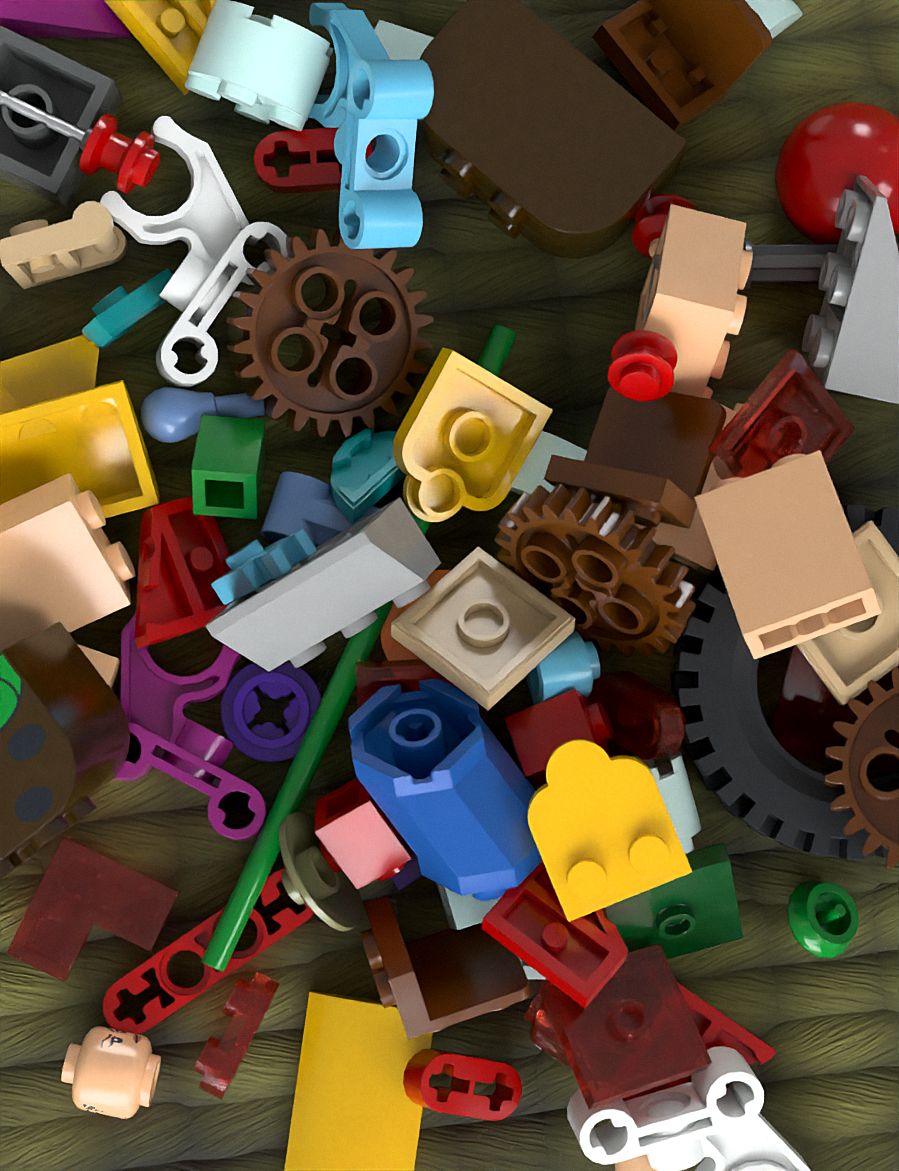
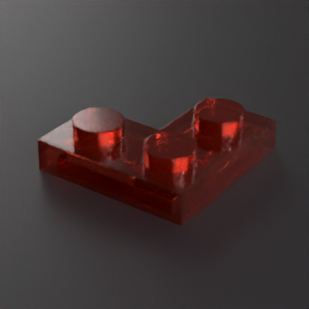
(87, 890)

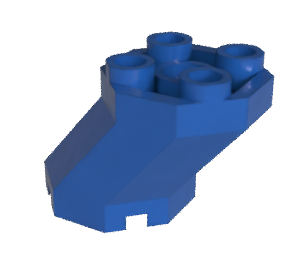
(446, 787)

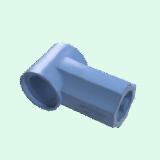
(307, 505)

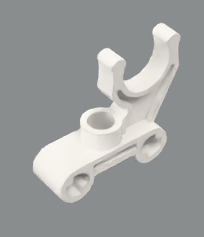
(215, 262)
(689, 1123)

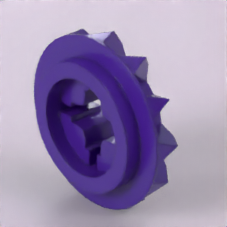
(242, 705)

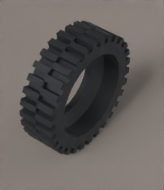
(732, 740)

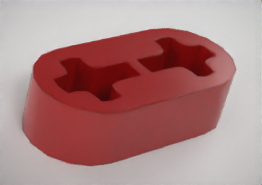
(301, 145)
(460, 1096)

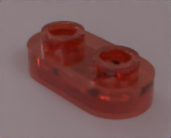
(641, 714)
(223, 1058)

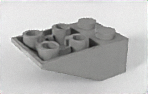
(857, 330)

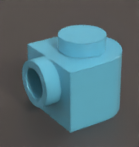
(566, 668)

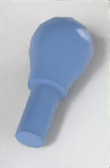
(176, 413)

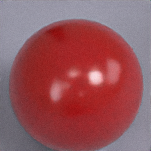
(825, 158)

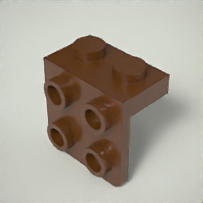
(683, 52)
(646, 457)
(440, 975)

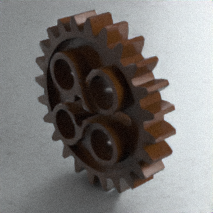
(381, 354)
(598, 569)
(865, 741)

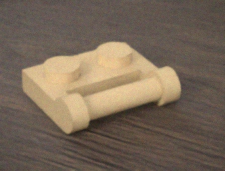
(52, 252)

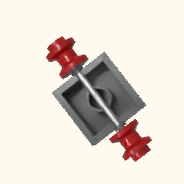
(63, 124)

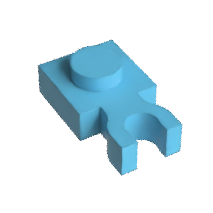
(256, 565)

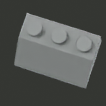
(330, 591)

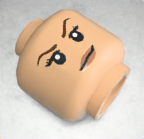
(111, 1072)

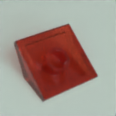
(780, 419)

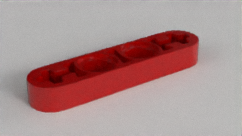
(196, 941)

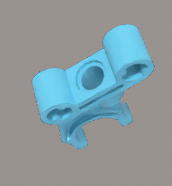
(371, 101)

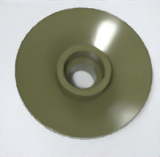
(311, 879)

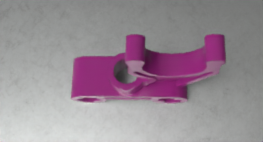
(175, 744)

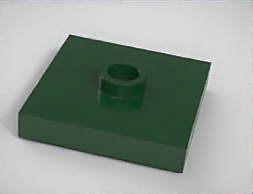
(685, 912)

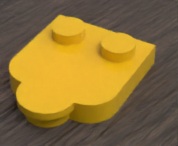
(464, 439)
(602, 828)

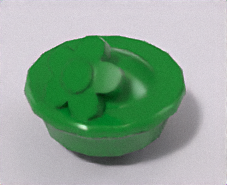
(822, 918)

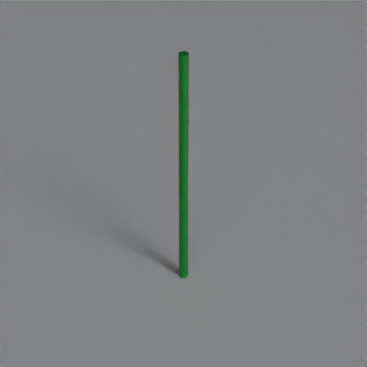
(316, 740)

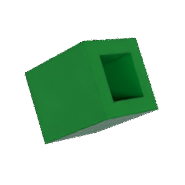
(228, 467)

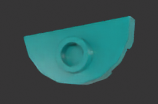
(120, 311)
(363, 472)

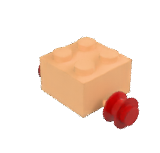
(684, 302)

